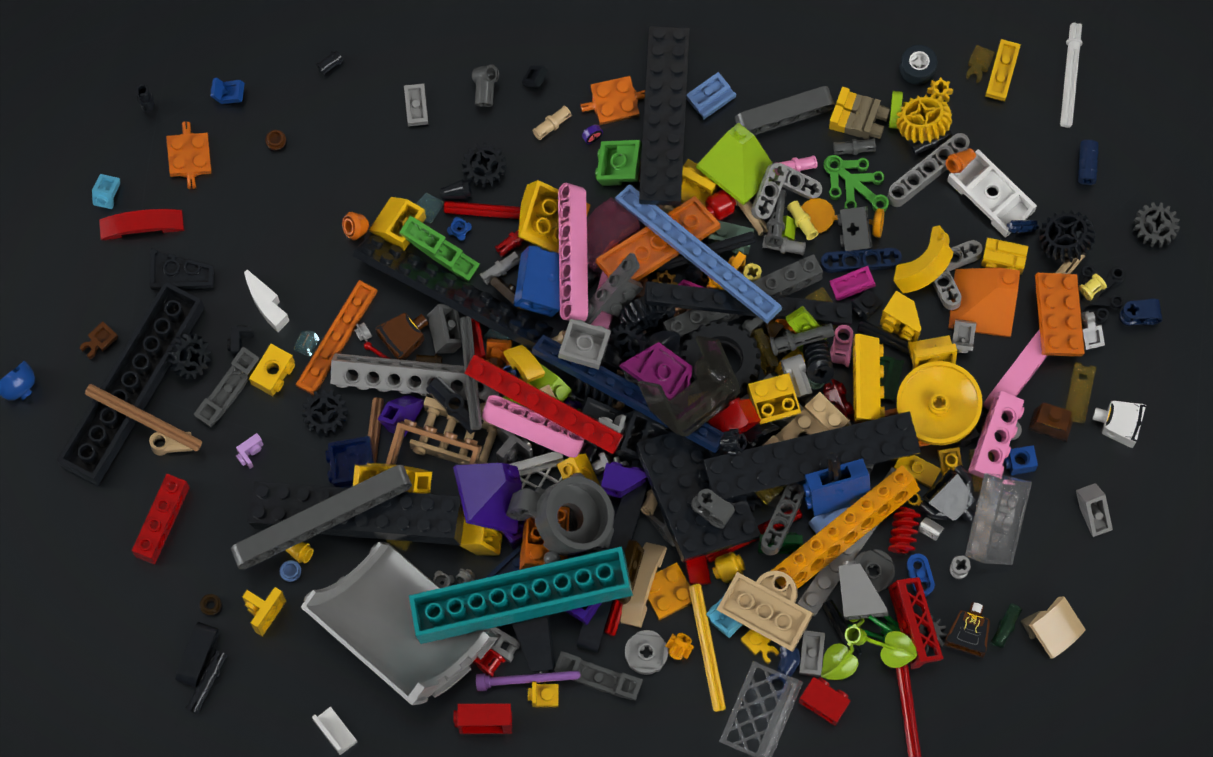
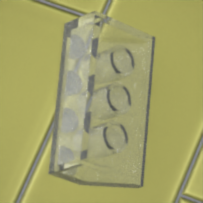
(998, 519)

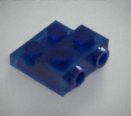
(344, 456)

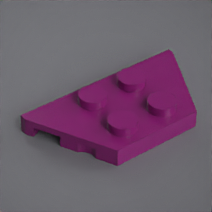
(660, 367)

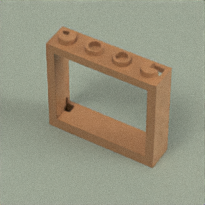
(430, 432)

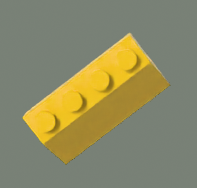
(866, 378)

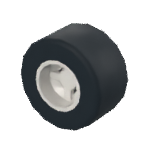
(921, 57)

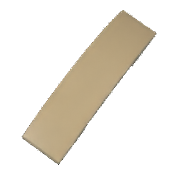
(635, 610)

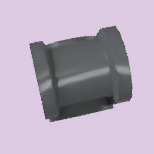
(713, 509)

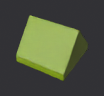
(790, 228)

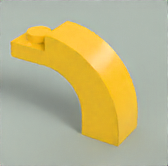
(928, 266)
(419, 478)

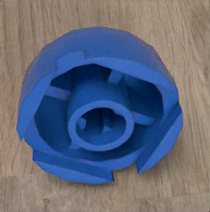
(17, 382)

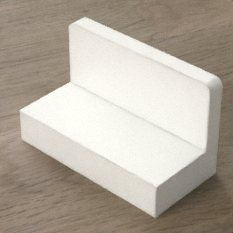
(335, 730)

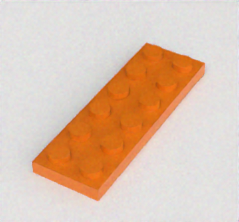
(651, 249)

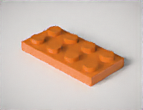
(1059, 314)

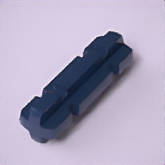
(1022, 226)

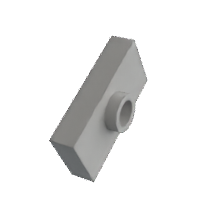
(416, 104)
(812, 653)

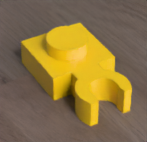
(758, 643)

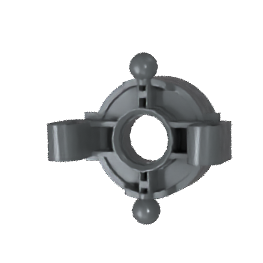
(588, 502)

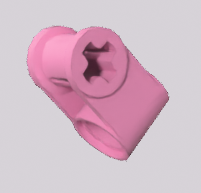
(841, 349)

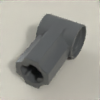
(484, 79)

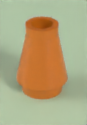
(958, 161)

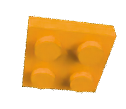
(669, 591)

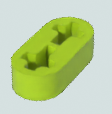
(896, 103)

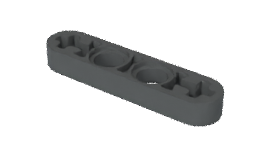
(781, 518)

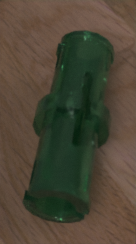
(1006, 625)

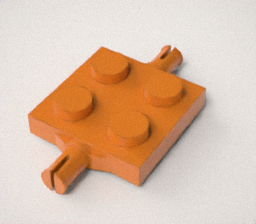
(614, 100)
(188, 155)

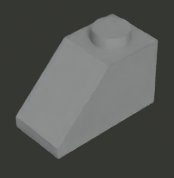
(1094, 509)

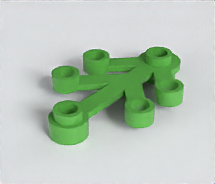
(853, 181)

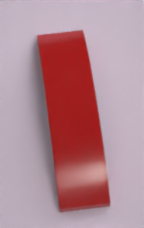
(141, 221)

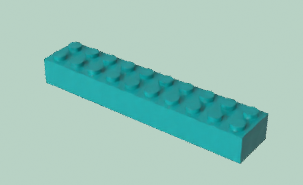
(520, 595)

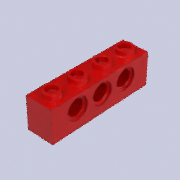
(160, 519)

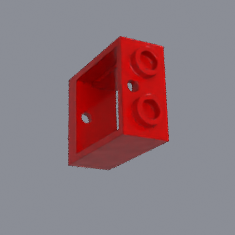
(483, 718)

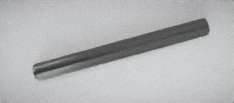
(471, 384)

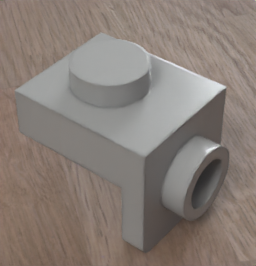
(964, 335)

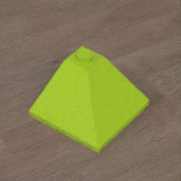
(737, 164)

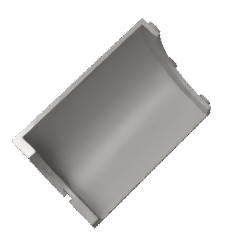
(375, 621)

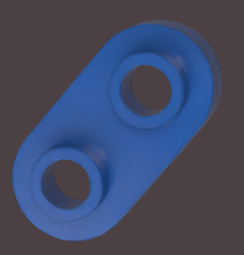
(924, 572)

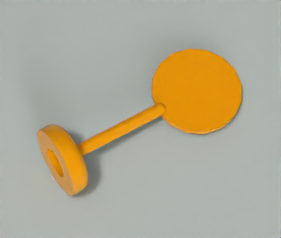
(823, 216)

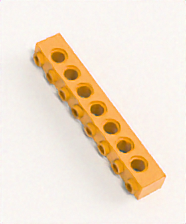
(848, 527)

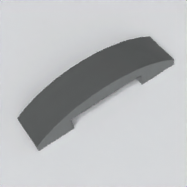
(228, 388)
(599, 677)

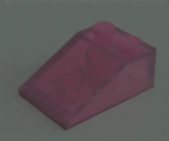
(607, 228)

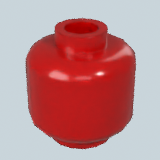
(720, 204)

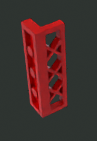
(907, 619)

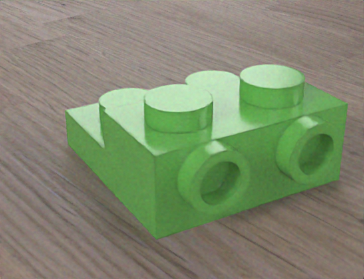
(618, 162)

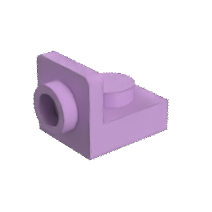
(250, 446)

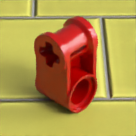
(487, 659)

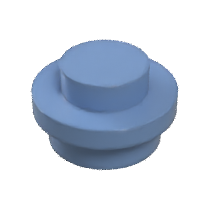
(290, 571)

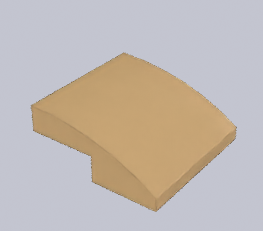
(1057, 627)

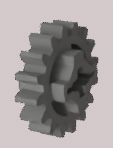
(1164, 225)

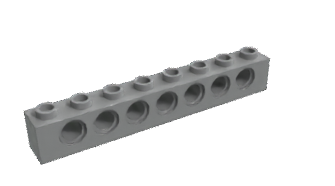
(404, 369)

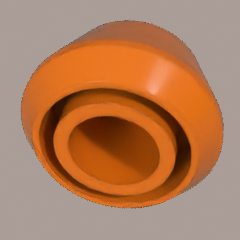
(355, 225)

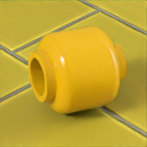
(727, 566)

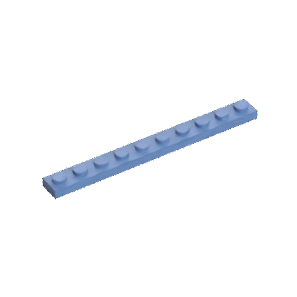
(700, 255)

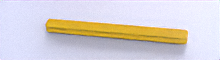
(707, 648)

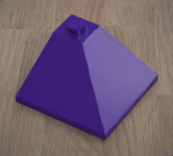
(487, 494)

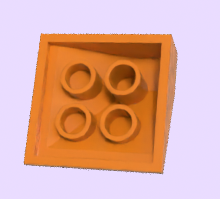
(987, 299)

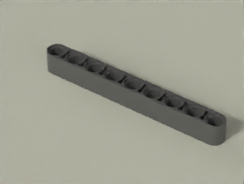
(321, 517)

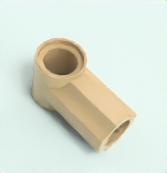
(169, 446)

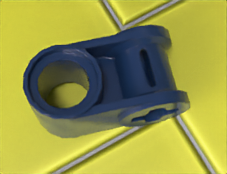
(1141, 312)

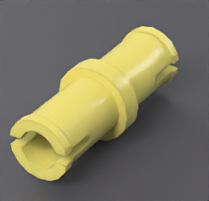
(802, 220)

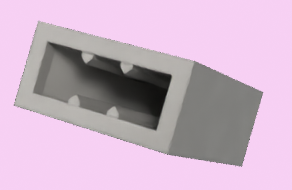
(858, 593)

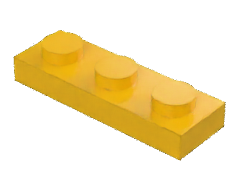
(1002, 70)

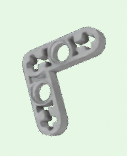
(782, 180)
(942, 291)

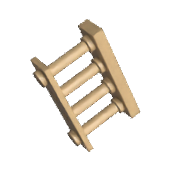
(421, 447)

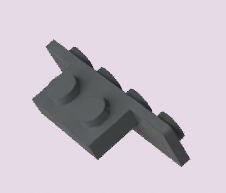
(616, 291)

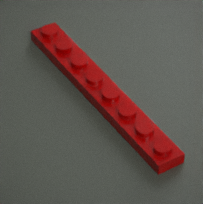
(544, 404)

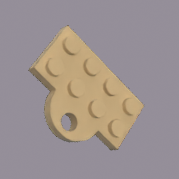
(766, 608)

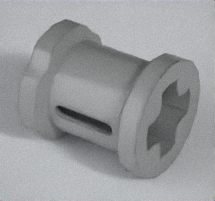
(957, 561)

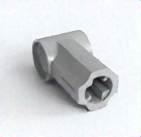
(797, 369)

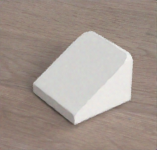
(930, 528)

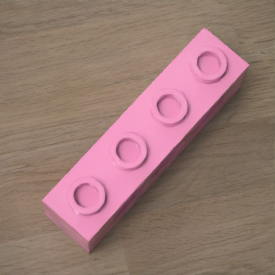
(987, 443)

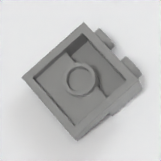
(584, 343)

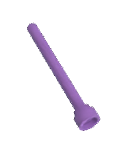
(486, 681)

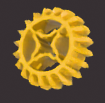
(924, 119)

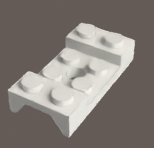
(1005, 206)

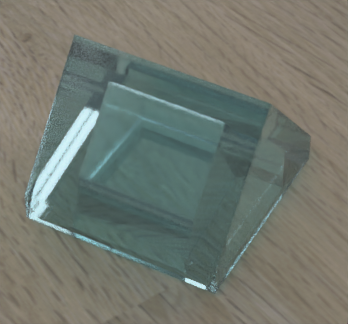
(306, 342)

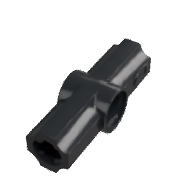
(444, 396)

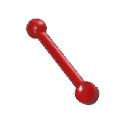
(368, 346)

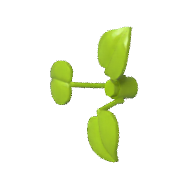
(841, 664)

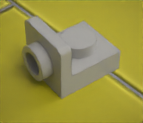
(618, 425)

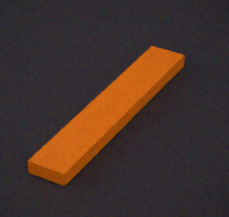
(336, 337)

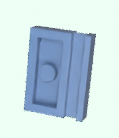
(710, 95)

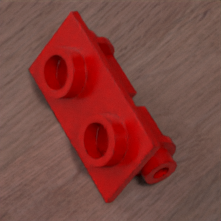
(836, 393)

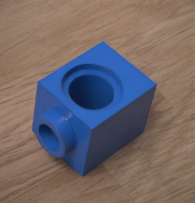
(1029, 456)

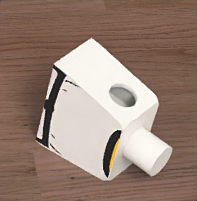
(1121, 421)

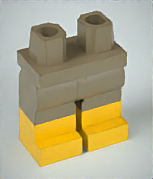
(857, 115)

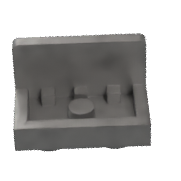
(512, 447)

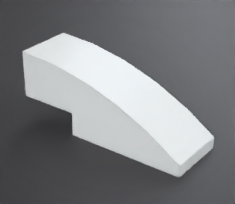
(266, 302)

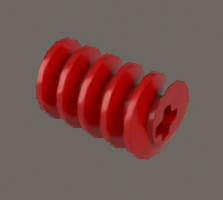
(903, 530)

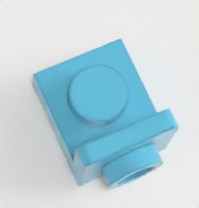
(105, 190)

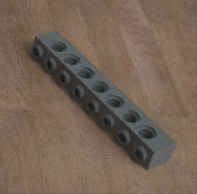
(779, 283)

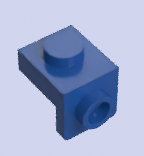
(227, 91)

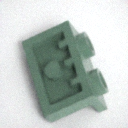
(730, 230)

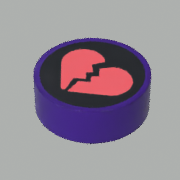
(592, 134)

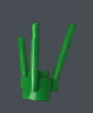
(886, 628)

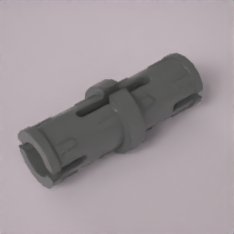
(854, 146)

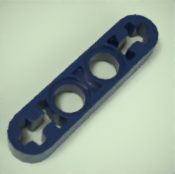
(860, 256)

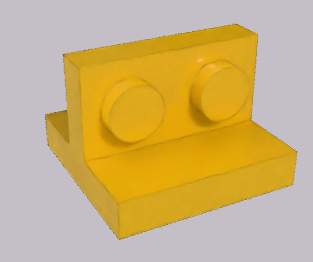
(696, 183)
(932, 350)
(264, 611)

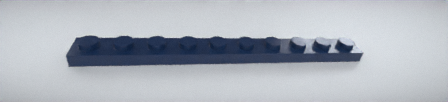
(618, 388)

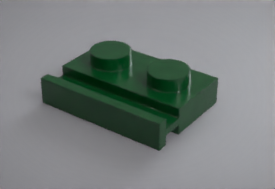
(892, 375)
(790, 544)

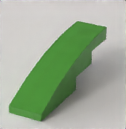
(439, 249)

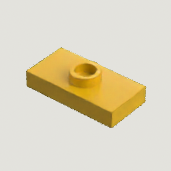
(920, 469)

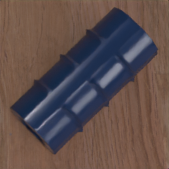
(1088, 162)

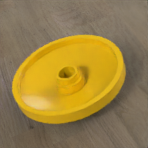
(941, 401)

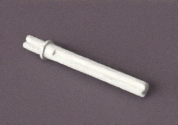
(1074, 43)

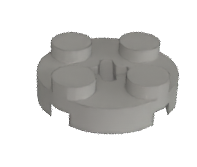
(638, 643)

